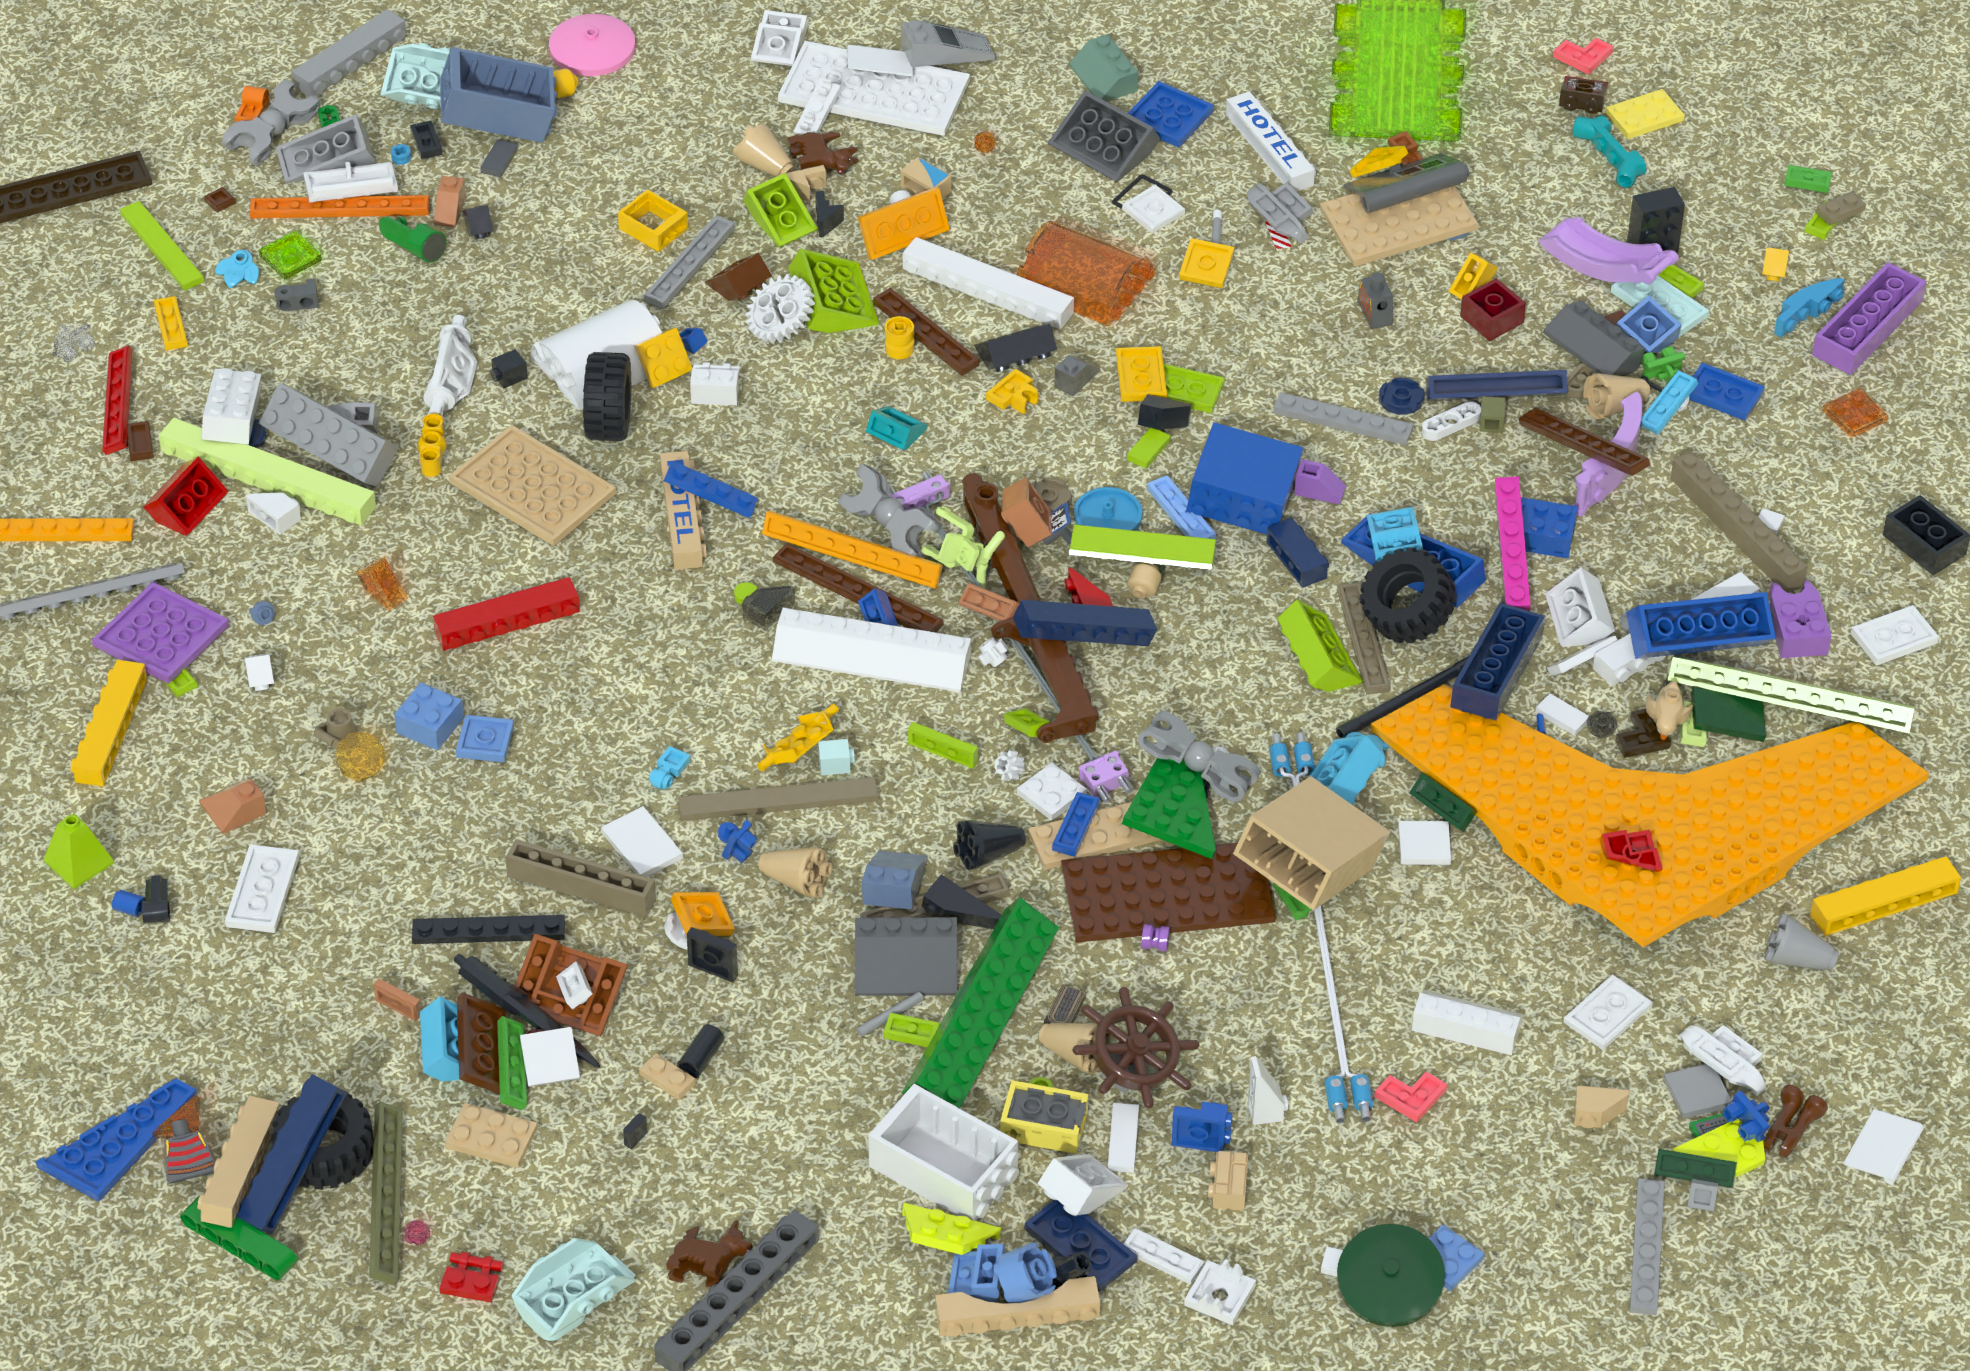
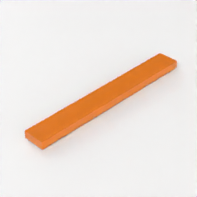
(347, 207)

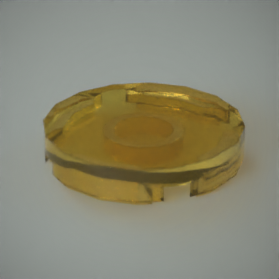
(360, 756)

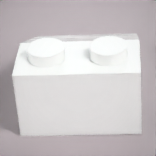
(1080, 1183)

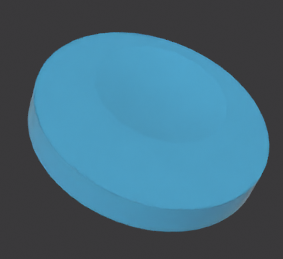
(1108, 509)

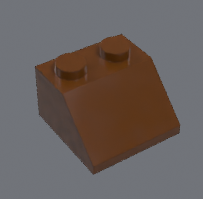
(740, 278)

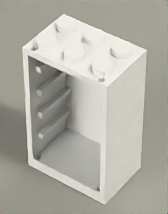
(943, 1154)

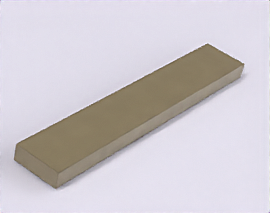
(1363, 640)
(984, 889)

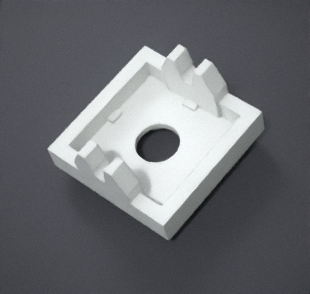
(1220, 1277)

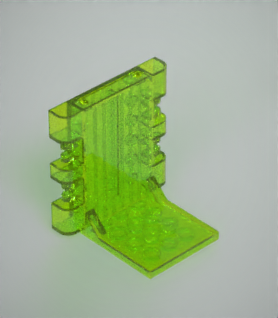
(1397, 69)

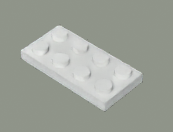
(262, 888)

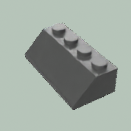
(1595, 340)

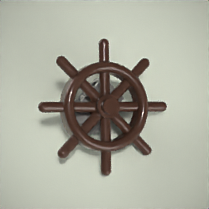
(1126, 1062)

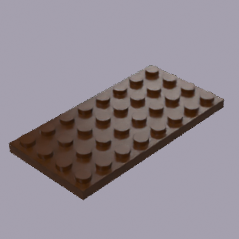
(1163, 888)

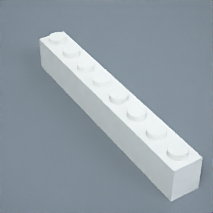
(988, 283)
(1618, 661)

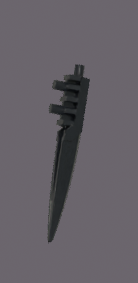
(512, 999)

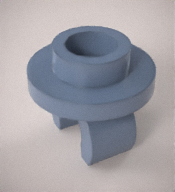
(262, 612)

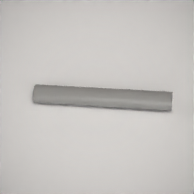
(883, 1017)

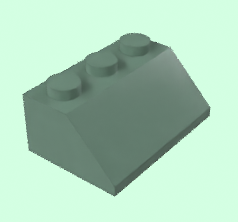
(1105, 69)

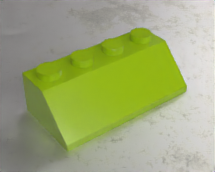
(1318, 648)

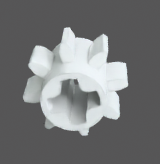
(993, 652)
(1009, 765)

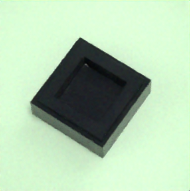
(635, 1131)

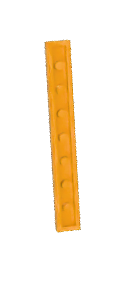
(852, 549)

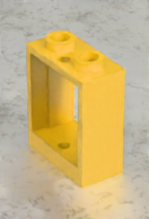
(675, 220)

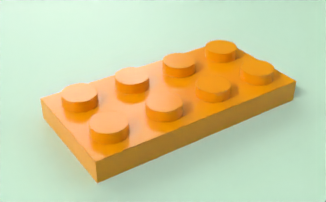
(902, 221)

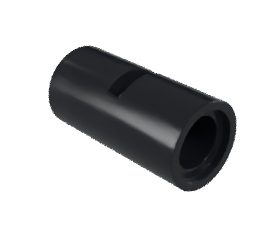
(701, 1050)

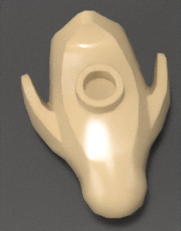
(1668, 709)

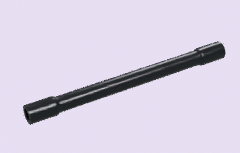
(1401, 700)

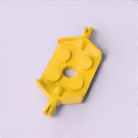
(803, 737)

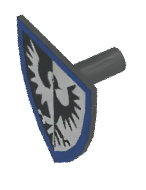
(1060, 521)

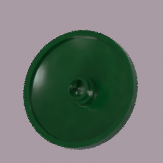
(1390, 1275)

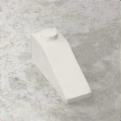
(1264, 1095)

